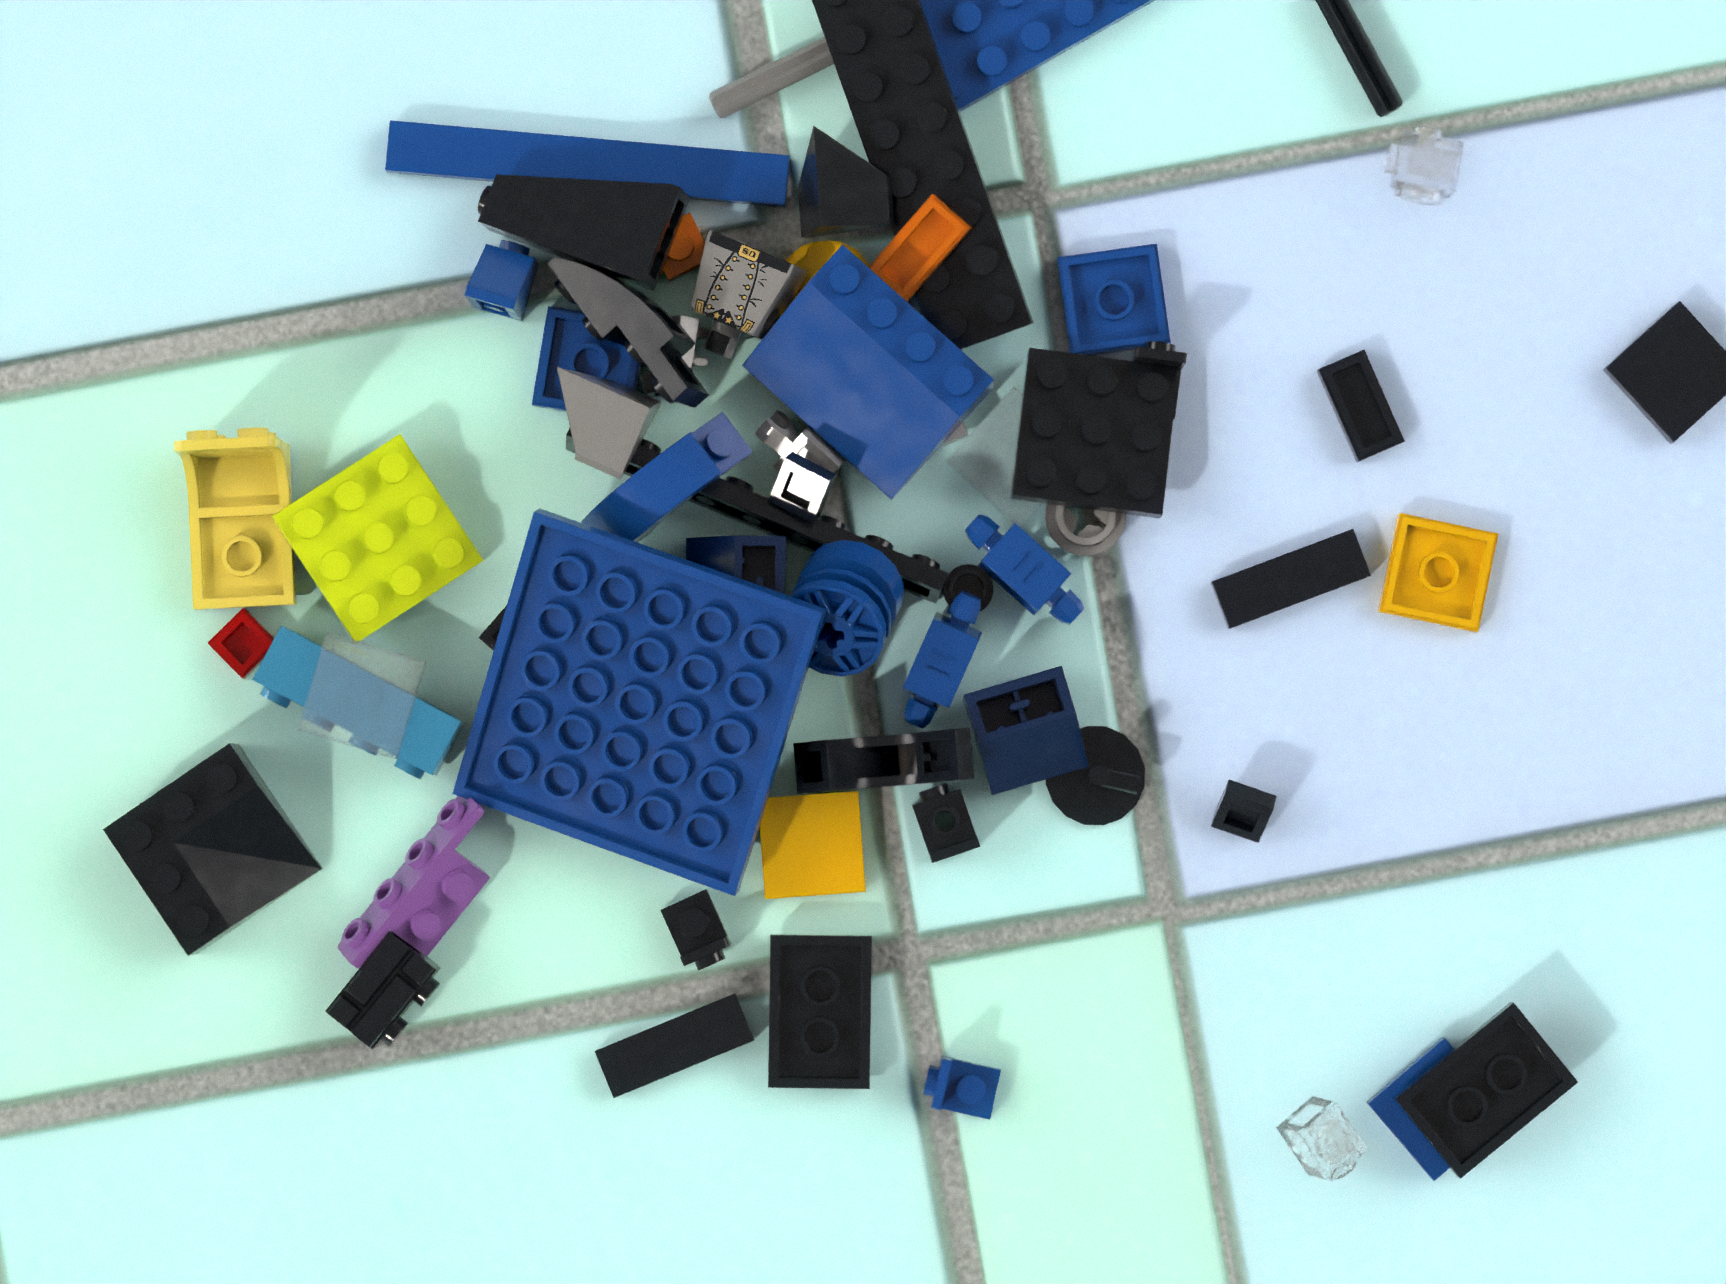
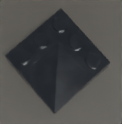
(212, 849)

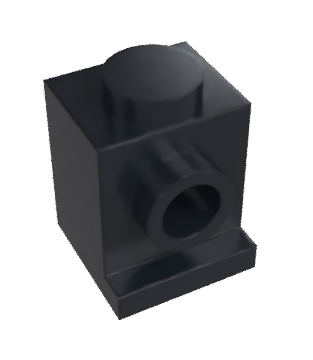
(945, 843)

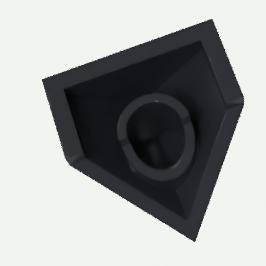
(841, 190)

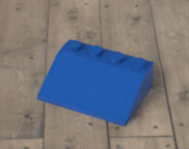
(868, 372)

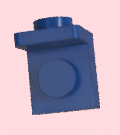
(962, 1087)

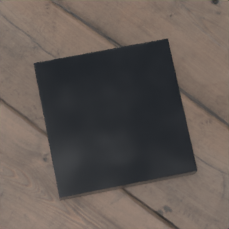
(1672, 372)

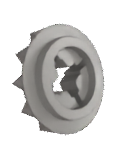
(1091, 539)

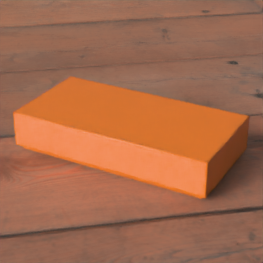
(920, 247)

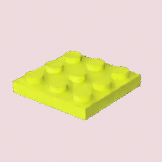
(377, 538)

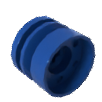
(861, 603)

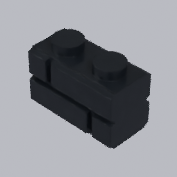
(384, 990)

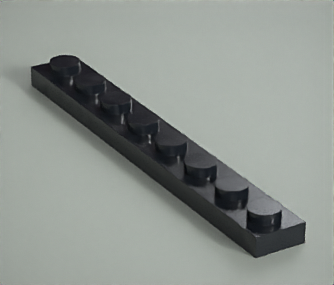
(738, 501)

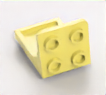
(234, 541)

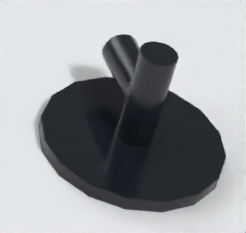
(1107, 786)

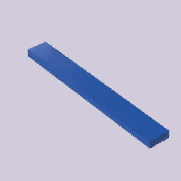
(483, 153)

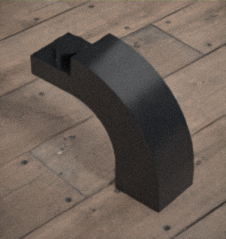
(883, 761)

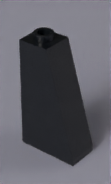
(597, 223)

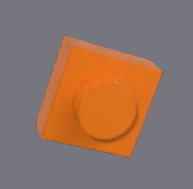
(685, 251)

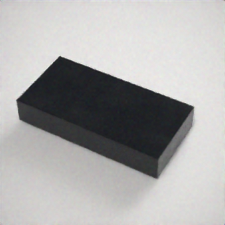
(1360, 406)

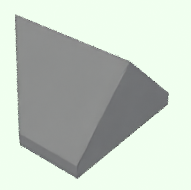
(605, 420)

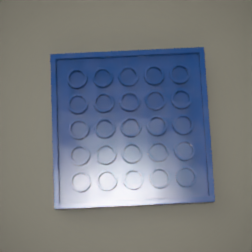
(638, 701)

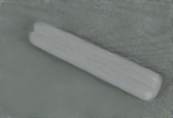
(771, 78)

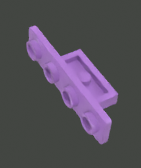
(424, 892)

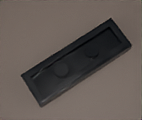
(1290, 579)
(674, 1045)

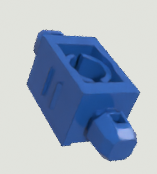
(1024, 569)
(942, 659)

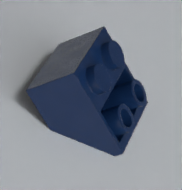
(747, 557)
(1026, 730)

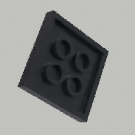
(1094, 433)

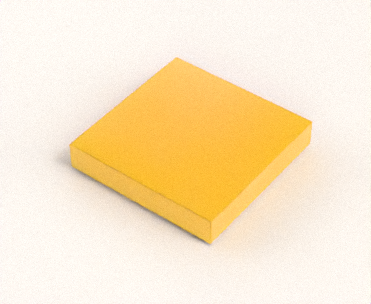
(1438, 572)
(812, 845)

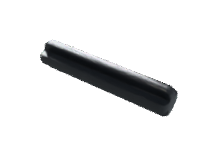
(1361, 55)

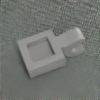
(782, 437)

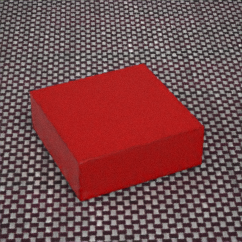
(242, 643)

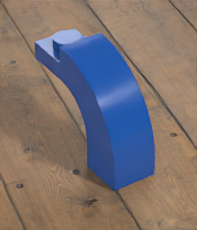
(670, 480)

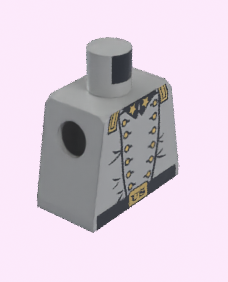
(741, 291)

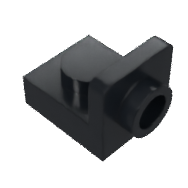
(697, 930)

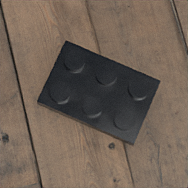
(819, 1011)
(1485, 1090)

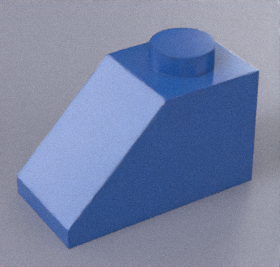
(503, 280)

